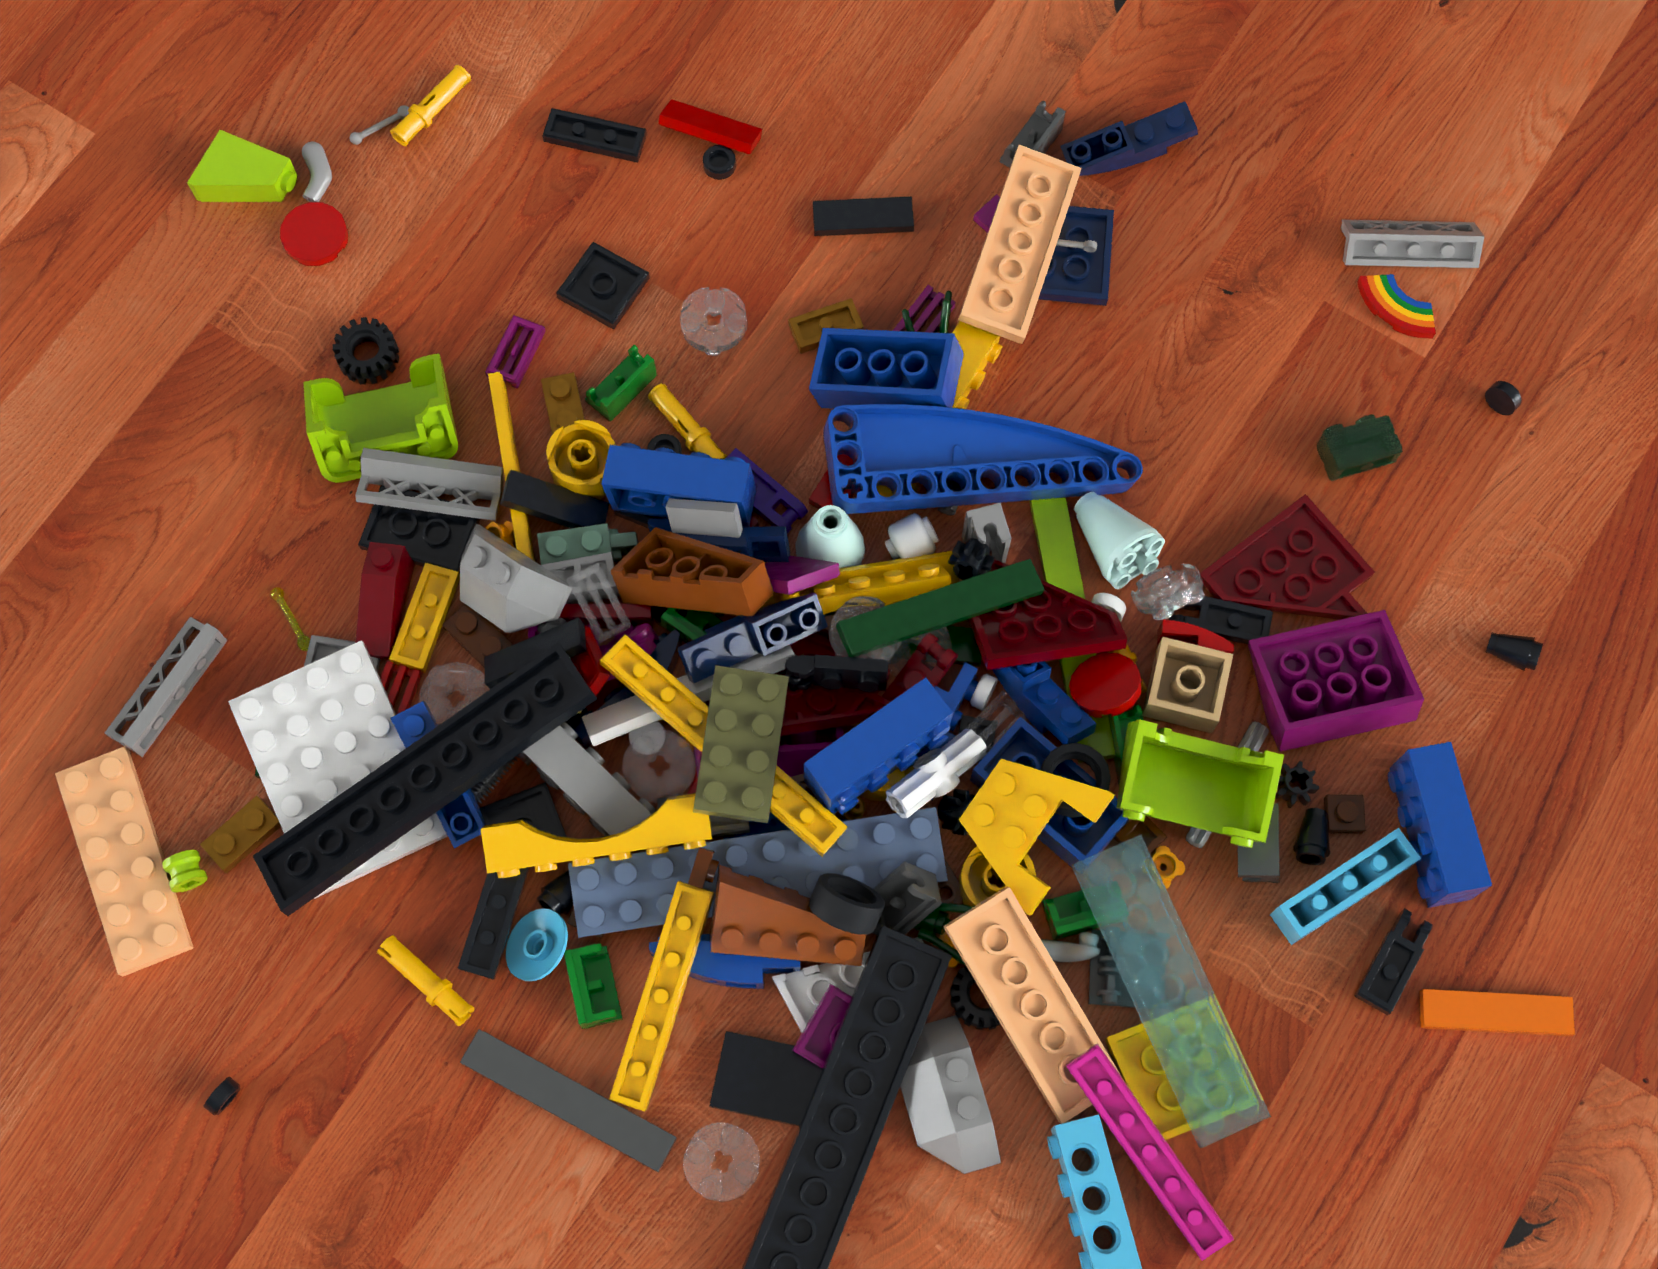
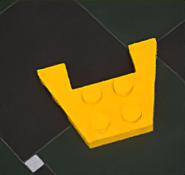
(1014, 811)

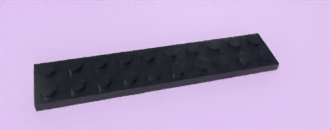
(423, 778)
(849, 1105)

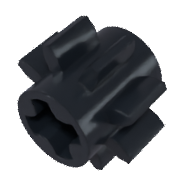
(971, 559)
(1295, 794)
(952, 808)

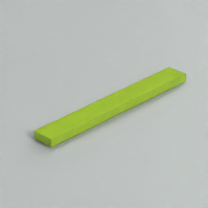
(1062, 570)

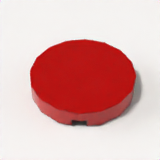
(314, 233)
(1106, 685)

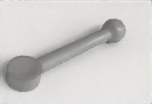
(356, 137)
(1088, 246)

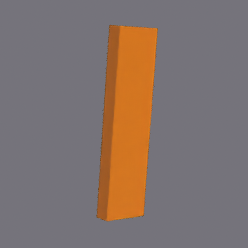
(1496, 1012)

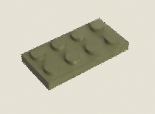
(741, 744)

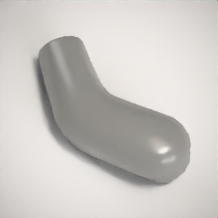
(319, 171)
(1072, 952)

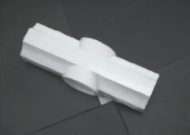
(936, 773)

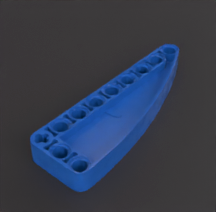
(939, 444)

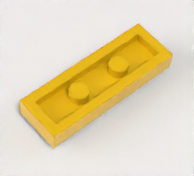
(425, 617)

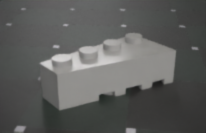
(585, 782)

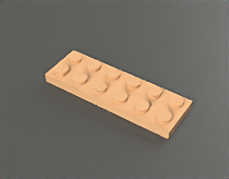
(1020, 244)
(123, 861)
(1027, 996)

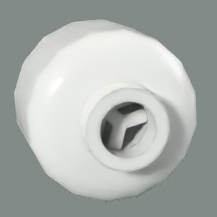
(911, 537)

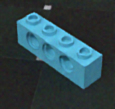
(1345, 886)
(1089, 1136)

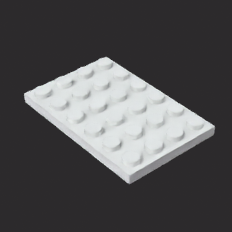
(321, 736)

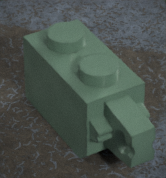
(584, 542)

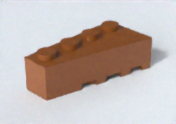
(691, 576)
(775, 923)

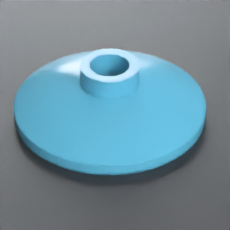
(536, 944)

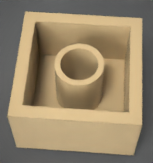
(1187, 685)

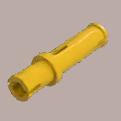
(421, 114)
(696, 437)
(438, 991)

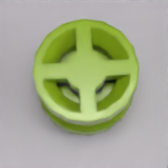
(184, 871)

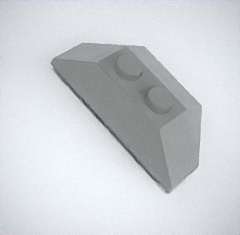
(508, 584)
(948, 1099)

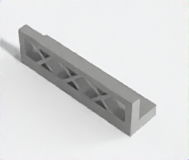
(1412, 243)
(432, 479)
(170, 690)

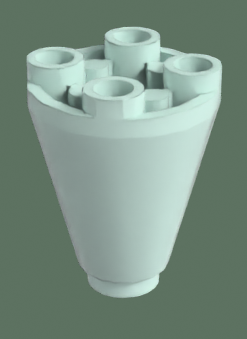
(832, 538)
(1118, 539)

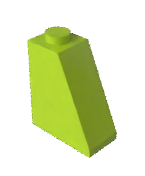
(241, 172)

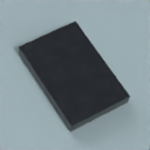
(426, 535)
(763, 1079)

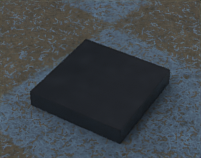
(603, 285)
(531, 806)

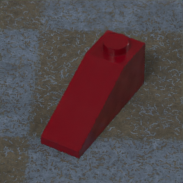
(383, 596)

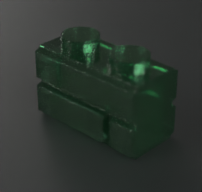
(1359, 446)

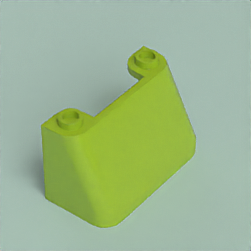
(395, 418)
(1198, 783)

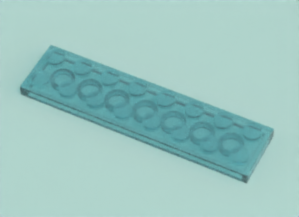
(1170, 991)

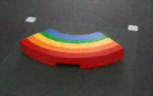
(1395, 307)

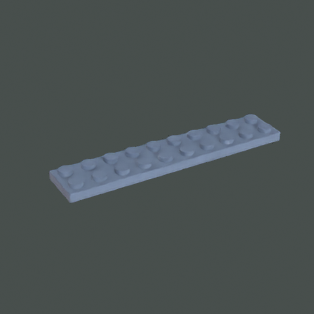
(640, 889)

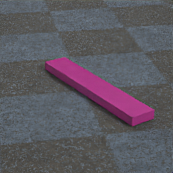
(1150, 1152)

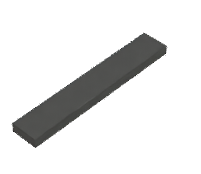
(568, 1100)

